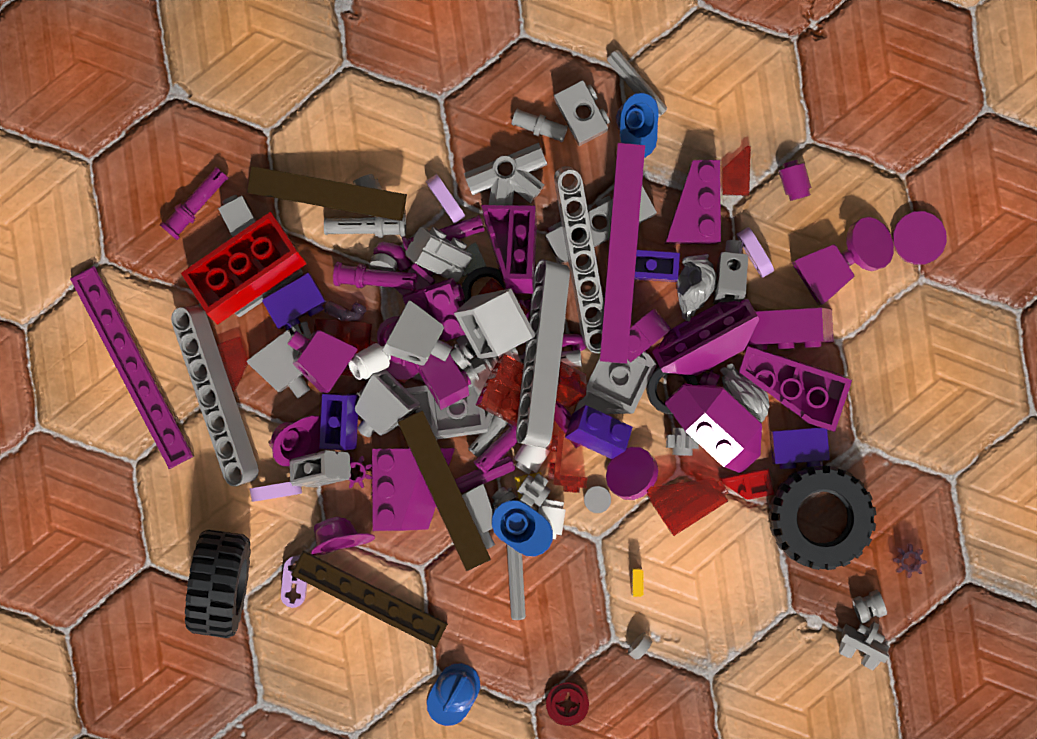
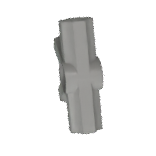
(519, 180)

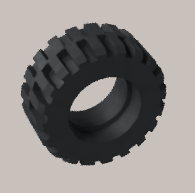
(859, 517)
(217, 583)

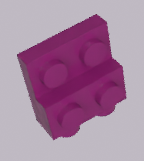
(441, 303)

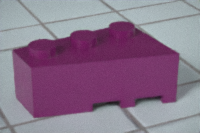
(699, 206)
(513, 241)
(792, 327)

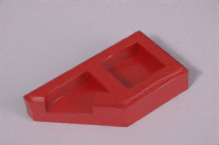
(750, 484)

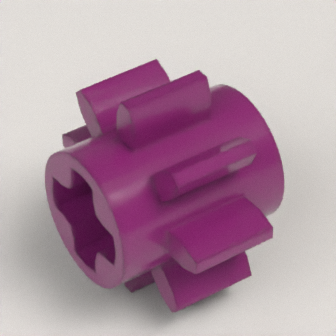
(363, 468)

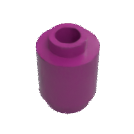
(795, 180)

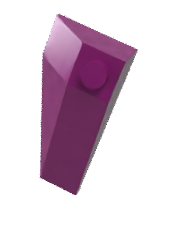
(804, 388)

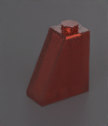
(686, 501)

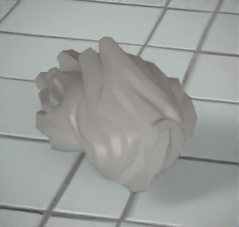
(695, 284)
(746, 392)

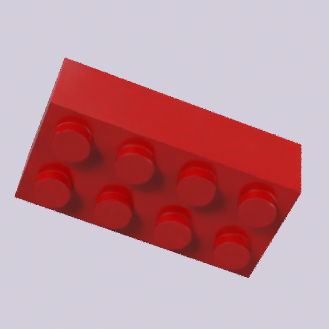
(243, 268)

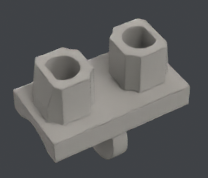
(867, 641)

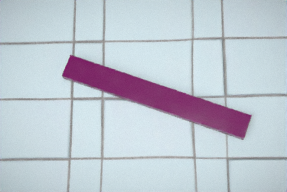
(622, 253)
(132, 367)

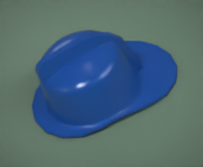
(639, 121)
(522, 528)
(453, 694)

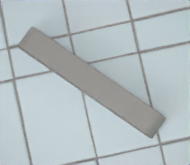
(574, 248)
(543, 354)
(212, 381)

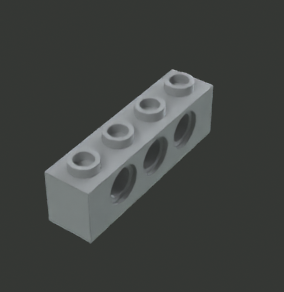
(604, 208)

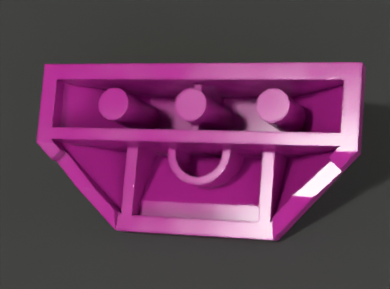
(707, 338)
(718, 424)

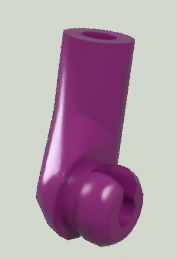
(395, 252)

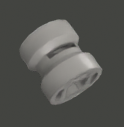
(869, 606)

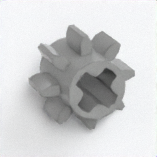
(681, 442)
(534, 490)

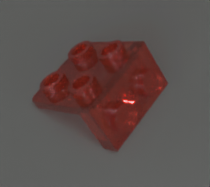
(569, 483)

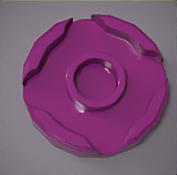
(919, 238)
(870, 244)
(632, 473)

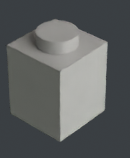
(237, 214)

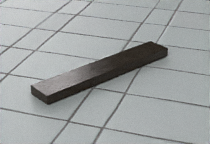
(327, 193)
(444, 491)
(369, 599)

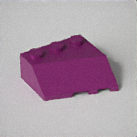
(400, 492)

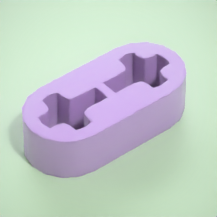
(445, 198)
(755, 252)
(274, 491)
(287, 582)

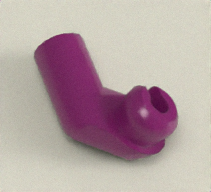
(574, 340)

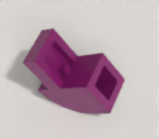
(646, 333)

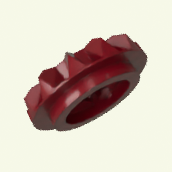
(576, 713)

